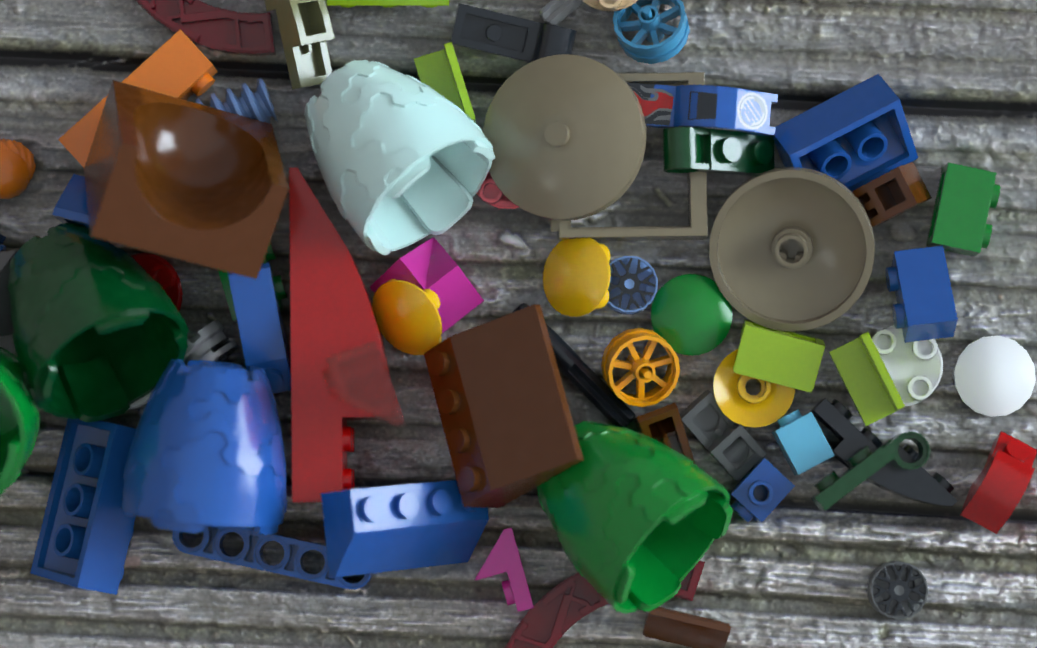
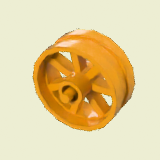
(640, 367)

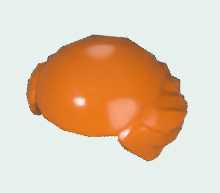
(16, 168)

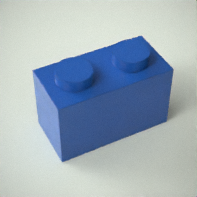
(922, 293)

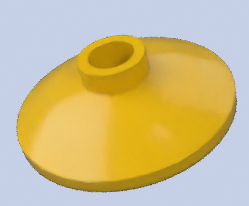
(748, 409)

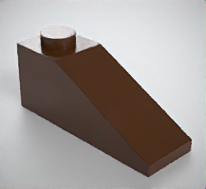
(892, 194)

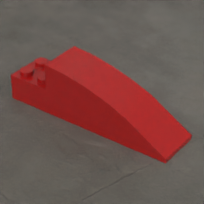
(326, 318)

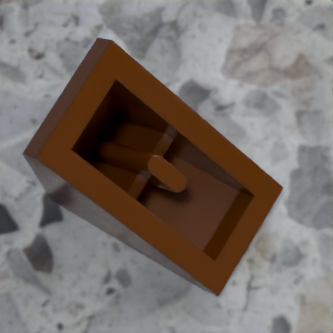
(666, 427)

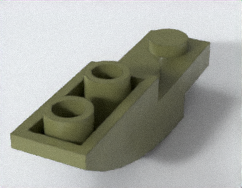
(304, 34)

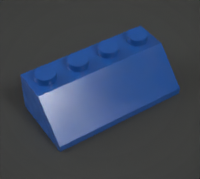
(83, 524)
(399, 528)

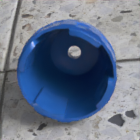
(208, 451)

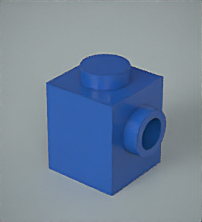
(760, 492)

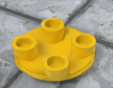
(577, 276)
(408, 316)

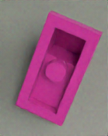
(504, 559)

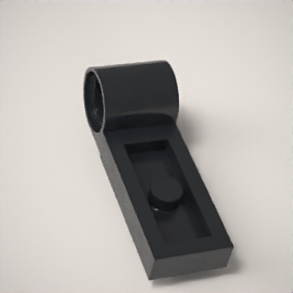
(509, 35)

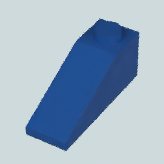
(262, 327)

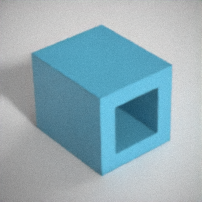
(802, 441)

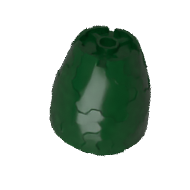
(89, 324)

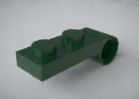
(716, 151)
(865, 464)

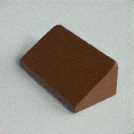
(685, 629)

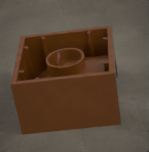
(184, 180)

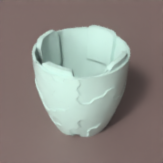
(395, 154)

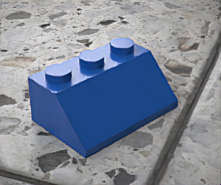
(849, 135)

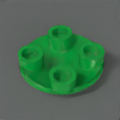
(691, 314)

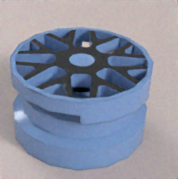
(631, 285)

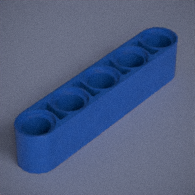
(252, 554)

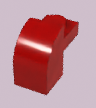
(1000, 483)

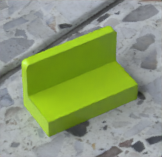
(443, 74)
(779, 356)
(867, 379)

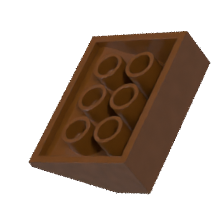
(503, 408)

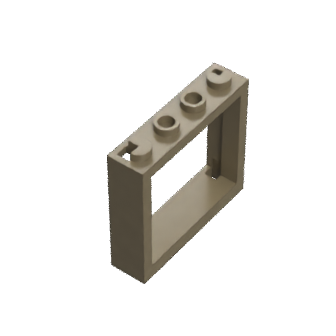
(697, 188)

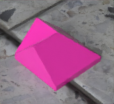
(434, 269)

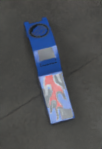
(706, 107)

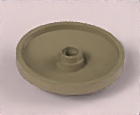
(565, 137)
(792, 249)

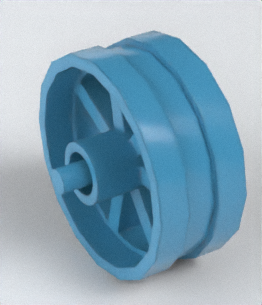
(652, 28)

